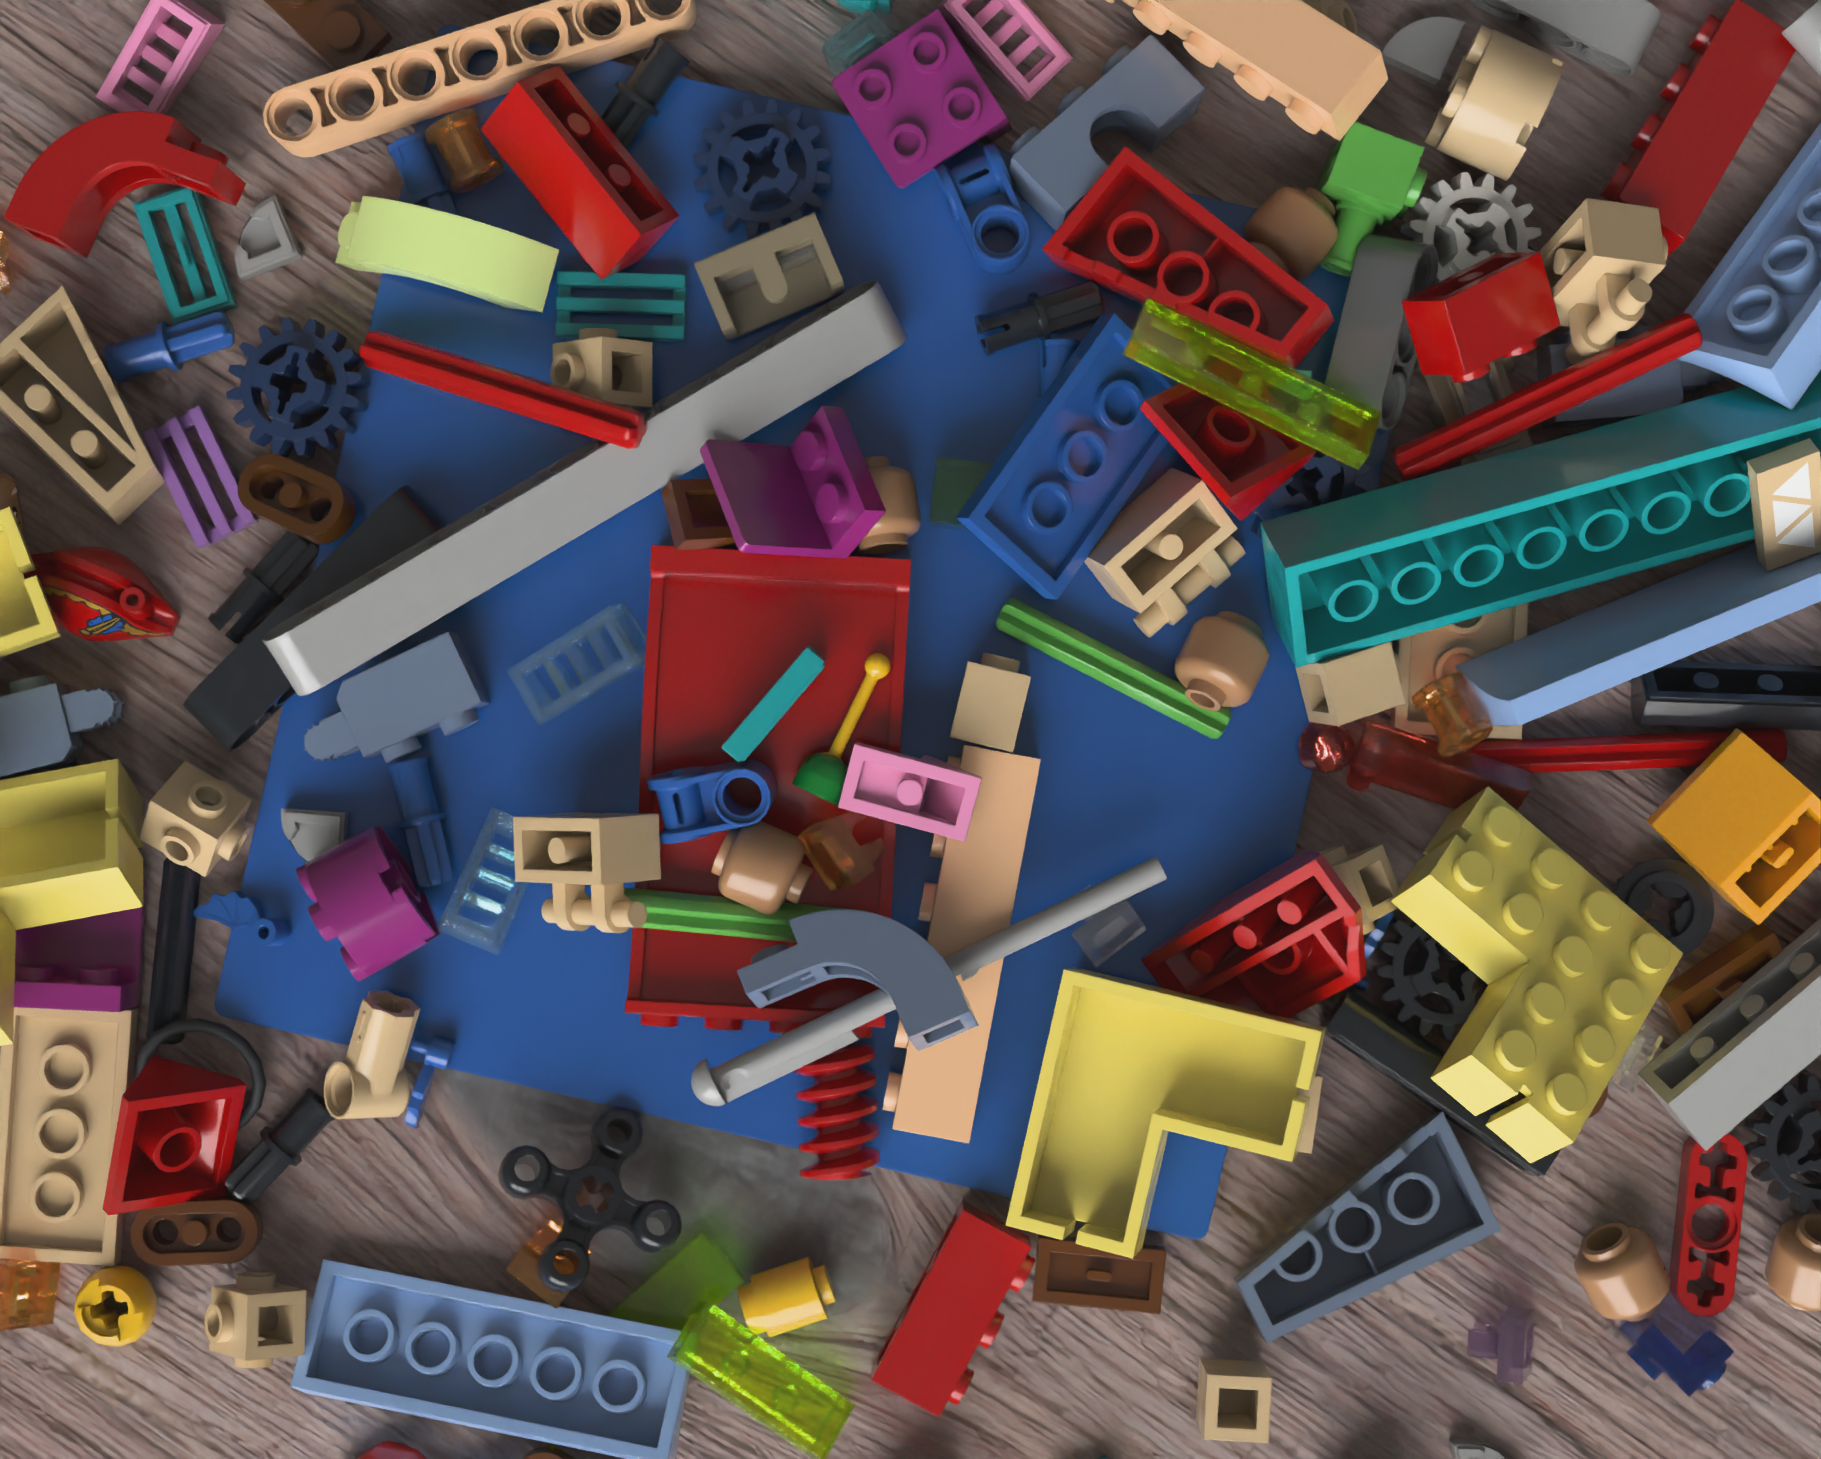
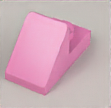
(910, 791)

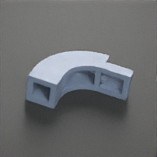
(867, 949)

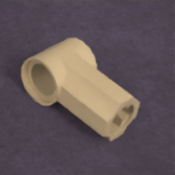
(373, 1073)

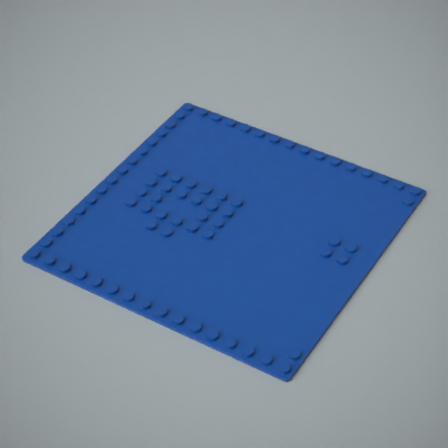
(1111, 771)

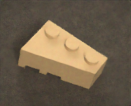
(72, 409)

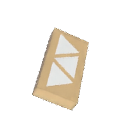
(1786, 503)

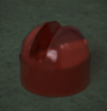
(1326, 748)

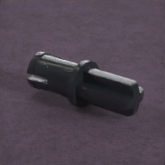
(643, 90)
(1040, 316)
(264, 585)
(279, 1147)

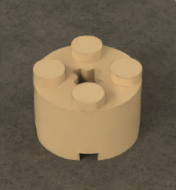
(1494, 102)

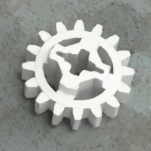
(1495, 224)

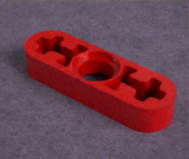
(1688, 1267)

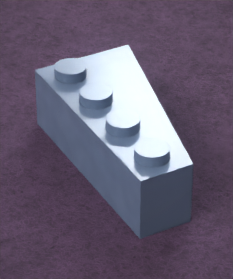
(1376, 1229)

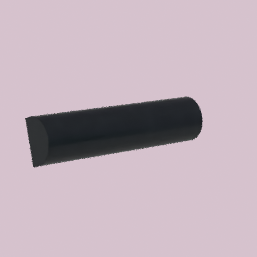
(1729, 696)
(1410, 1064)

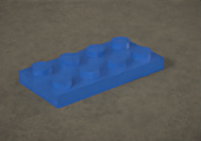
(1070, 463)

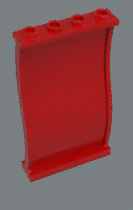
(714, 648)

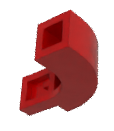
(101, 162)

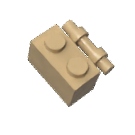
(1603, 271)
(1166, 550)
(591, 851)

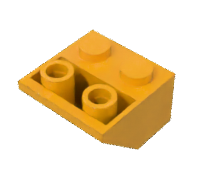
(1744, 826)

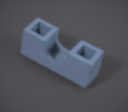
(1140, 95)

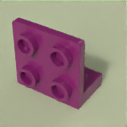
(920, 100)
(798, 496)
(82, 963)

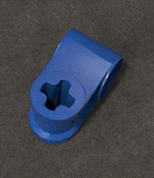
(984, 198)
(699, 803)

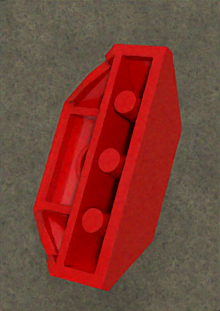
(1270, 943)

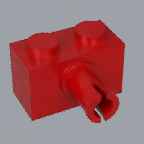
(1481, 315)

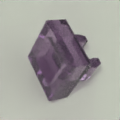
(1508, 1343)

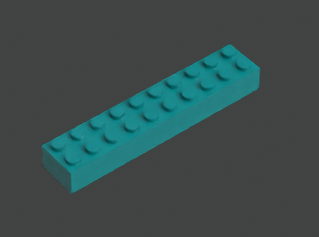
(1524, 523)

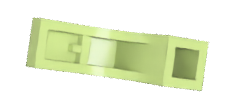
(446, 251)

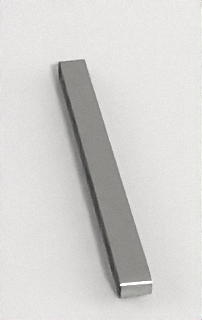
(583, 489)

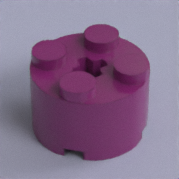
(368, 902)

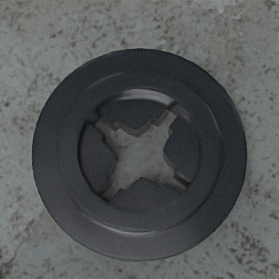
(1671, 878)

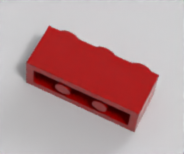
(579, 171)
(953, 1310)

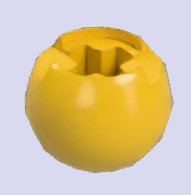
(103, 1324)

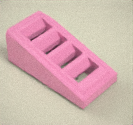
(140, 45)
(988, 49)

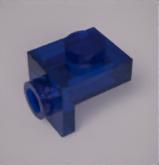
(1656, 1354)

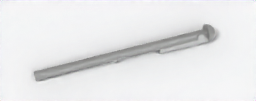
(835, 1029)

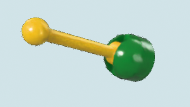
(826, 772)

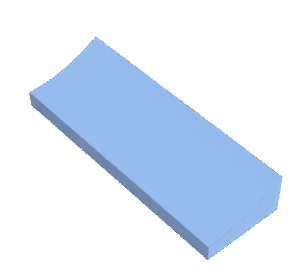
(1765, 294)
(1636, 635)
(492, 1363)

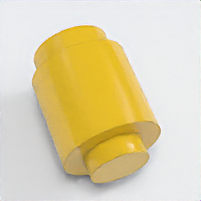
(786, 1297)

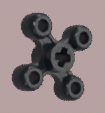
(598, 1175)

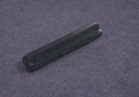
(173, 948)

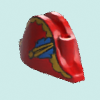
(102, 595)

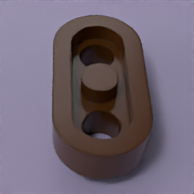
(300, 500)
(199, 1232)

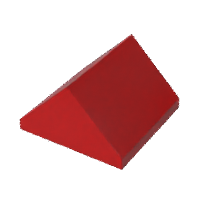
(1226, 448)
(173, 1137)

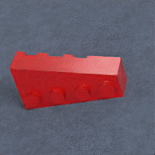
(1703, 118)
(1160, 244)

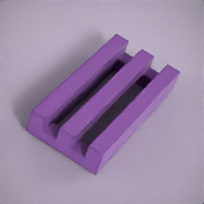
(176, 429)

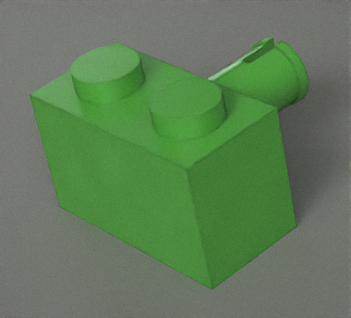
(1369, 183)

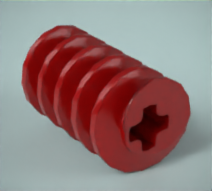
(838, 1114)

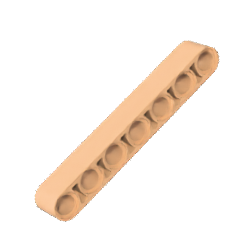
(449, 58)

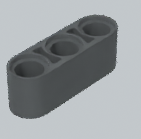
(1373, 341)

